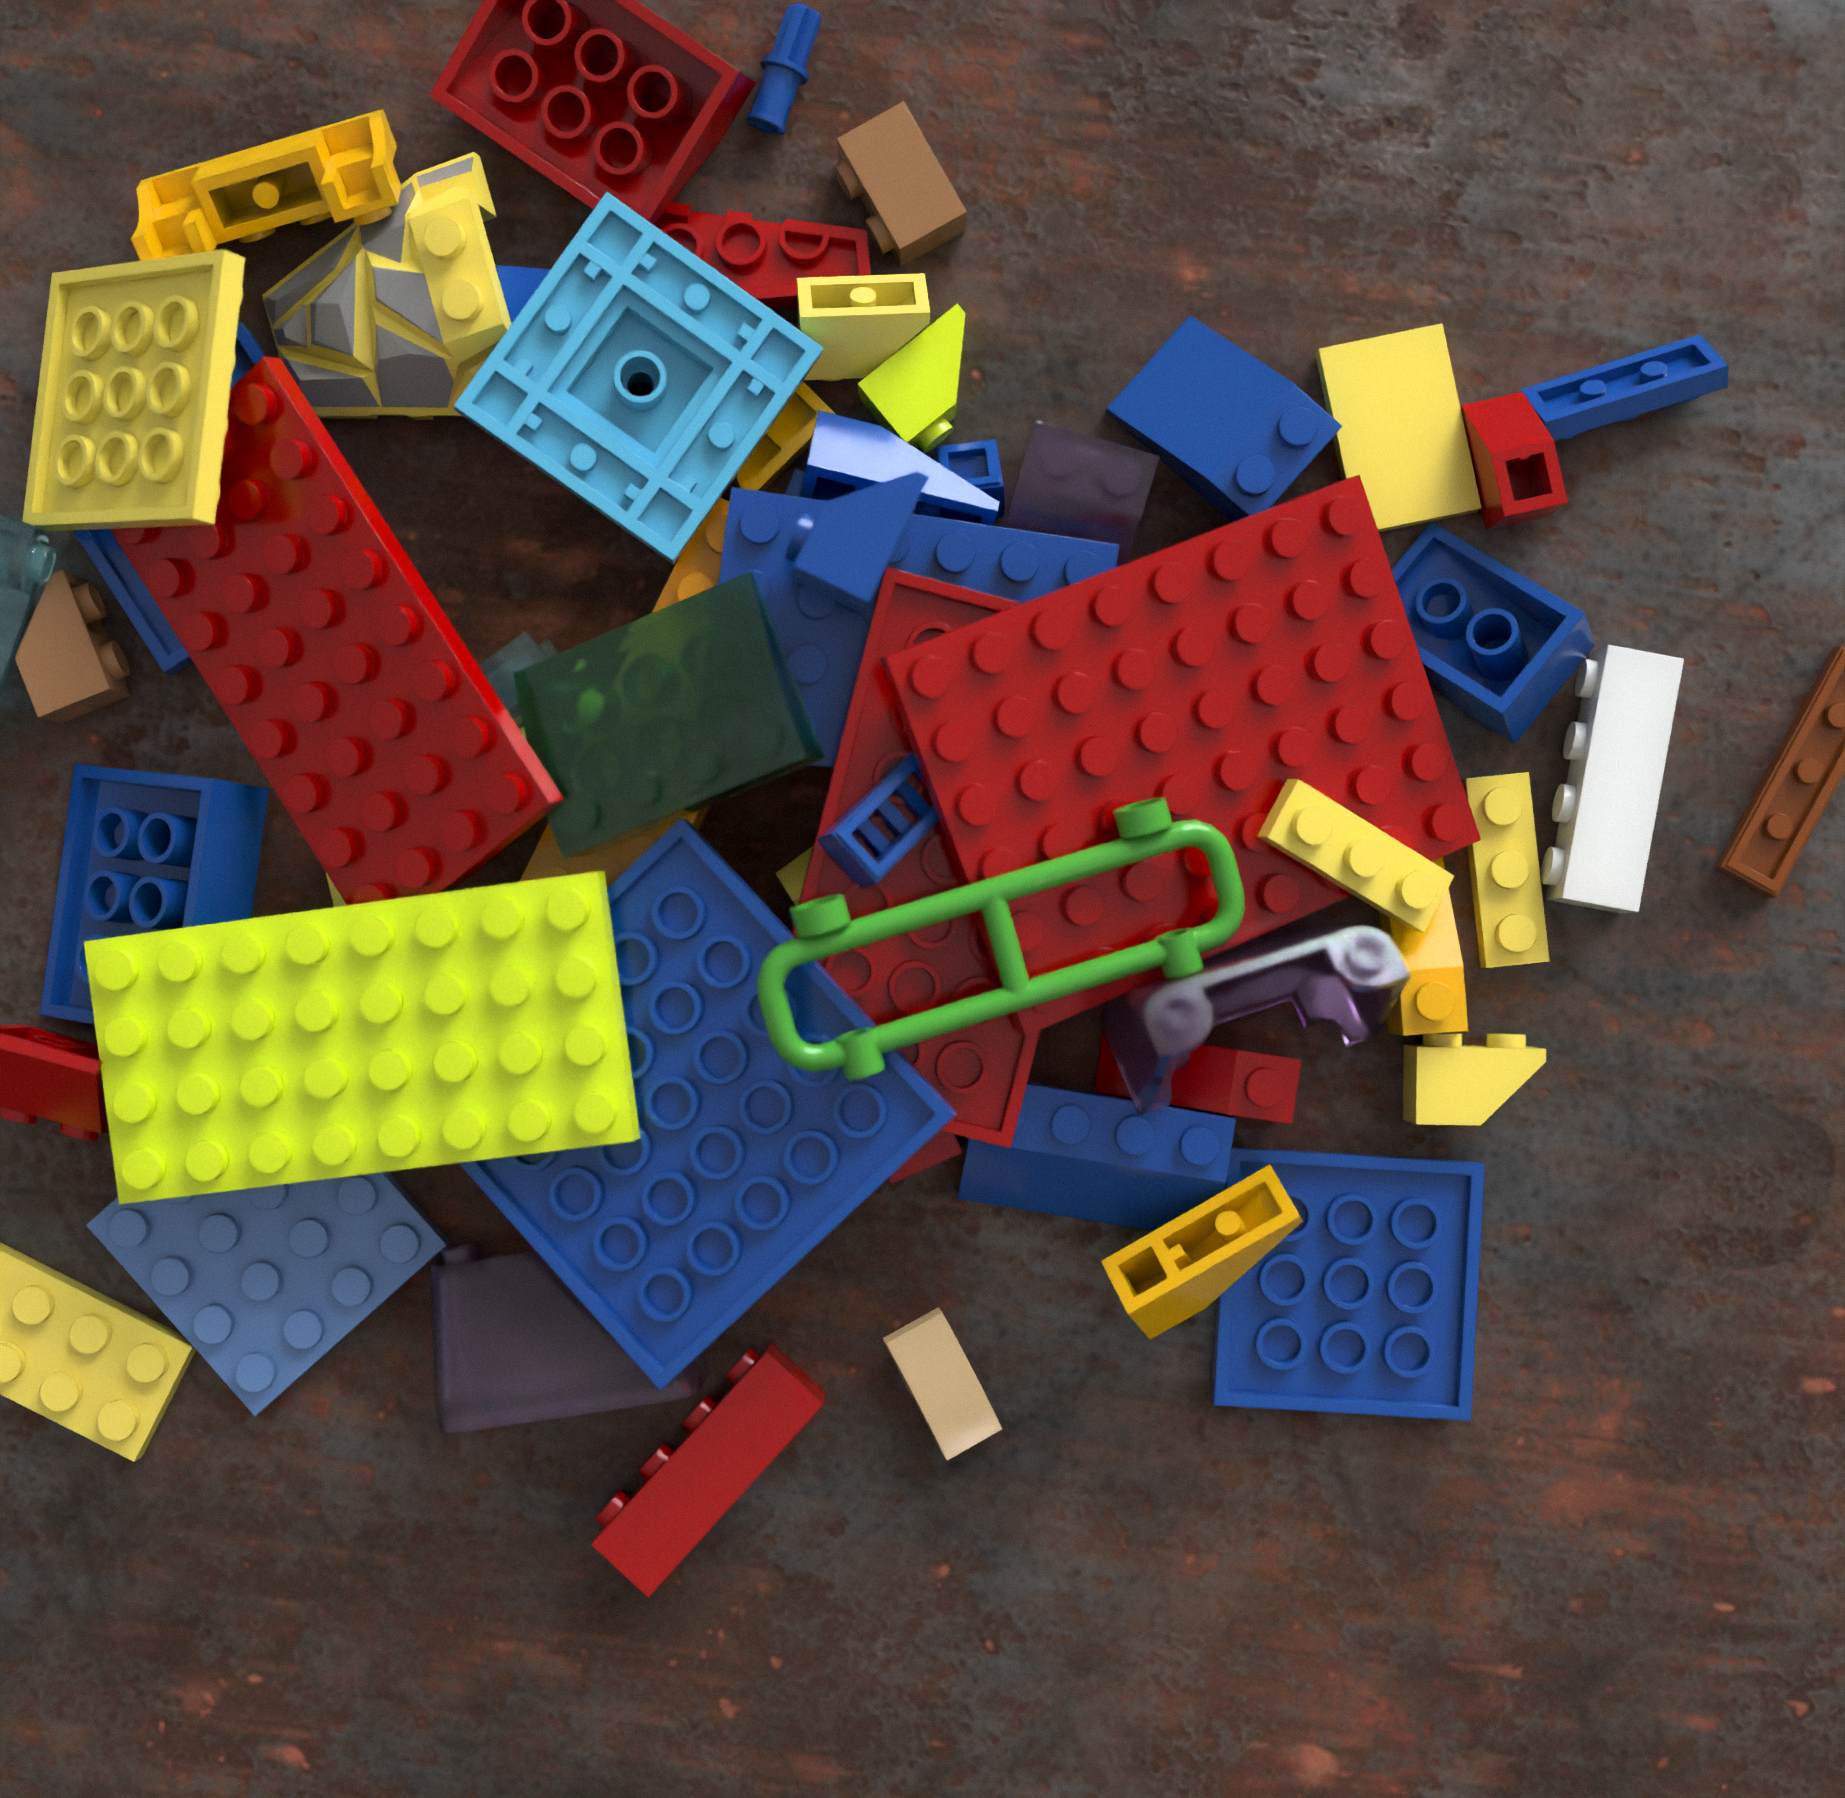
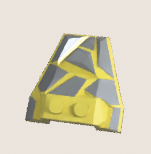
(397, 307)

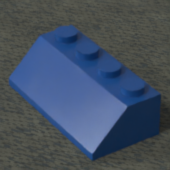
(1101, 1160)

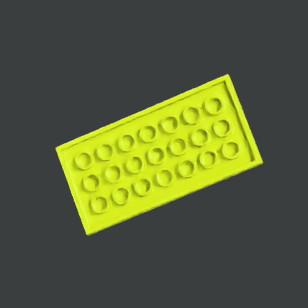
(363, 1039)

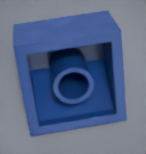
(853, 540)

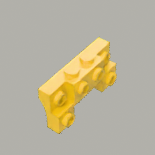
(245, 195)

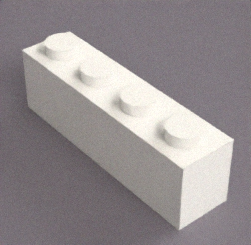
(1612, 779)

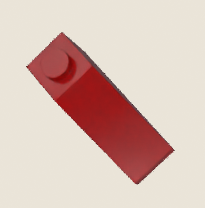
(1220, 1082)

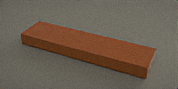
(1792, 788)

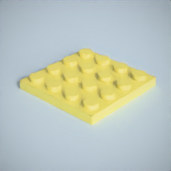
(134, 394)

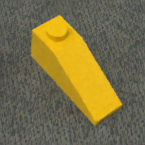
(1436, 989)
(1201, 1252)

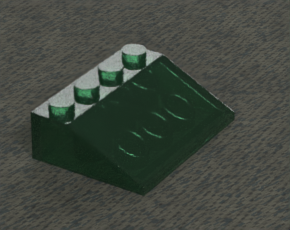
(665, 717)

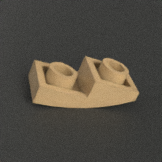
(942, 1383)

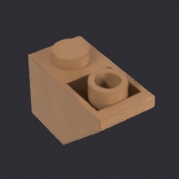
(67, 653)

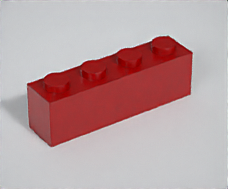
(708, 1468)

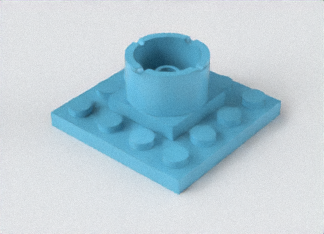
(625, 313)

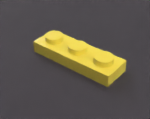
(1355, 855)
(1506, 872)

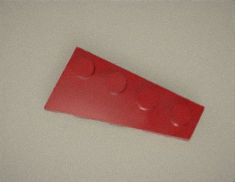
(767, 255)

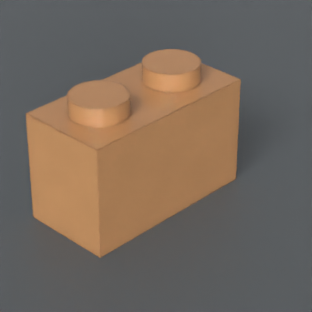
(900, 185)

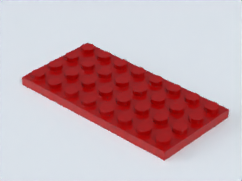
(339, 660)
(980, 1066)

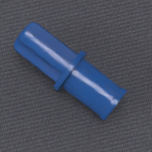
(784, 69)

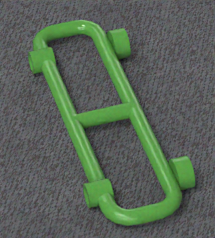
(826, 930)

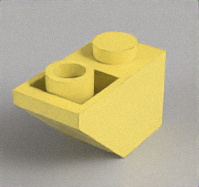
(1464, 1082)

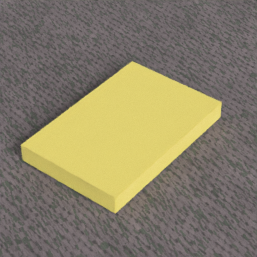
(1400, 426)

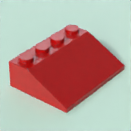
(594, 96)

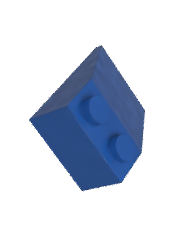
(1223, 420)
(1487, 631)

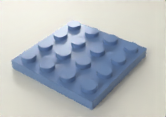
(272, 1271)

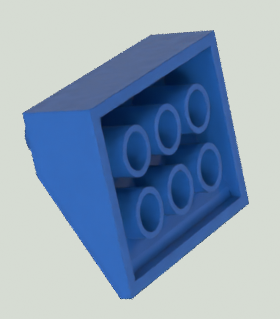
(144, 860)

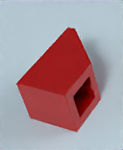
(1512, 461)

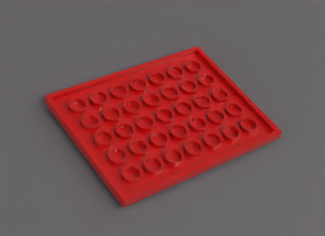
(1191, 683)

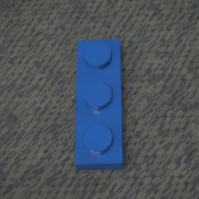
(1628, 387)

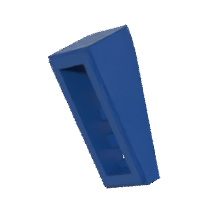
(847, 850)

